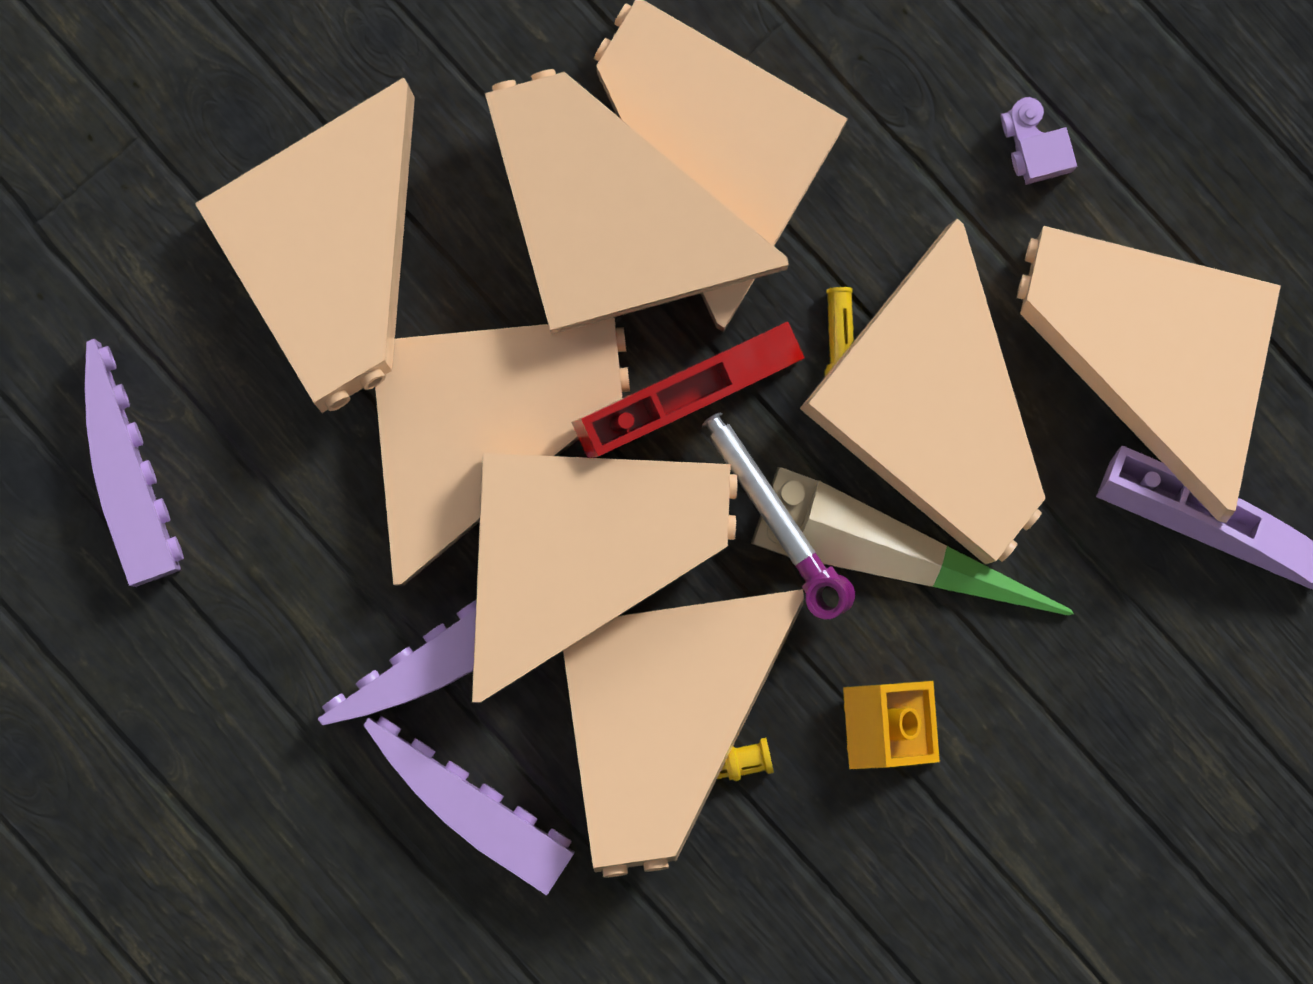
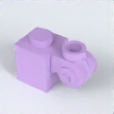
(1037, 153)

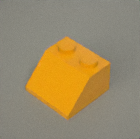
(891, 725)

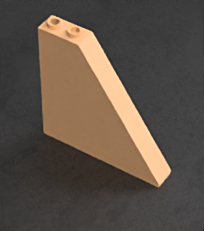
(719, 121)
(609, 212)
(324, 243)
(1162, 346)
(473, 397)
(934, 404)
(579, 546)
(659, 713)

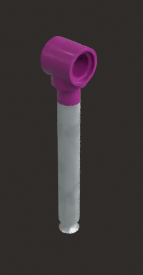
(781, 523)

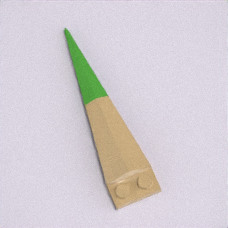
(870, 542)

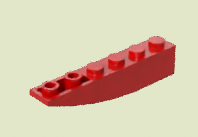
(687, 391)

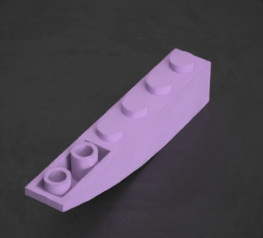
(123, 478)
(1250, 533)
(414, 674)
(474, 812)

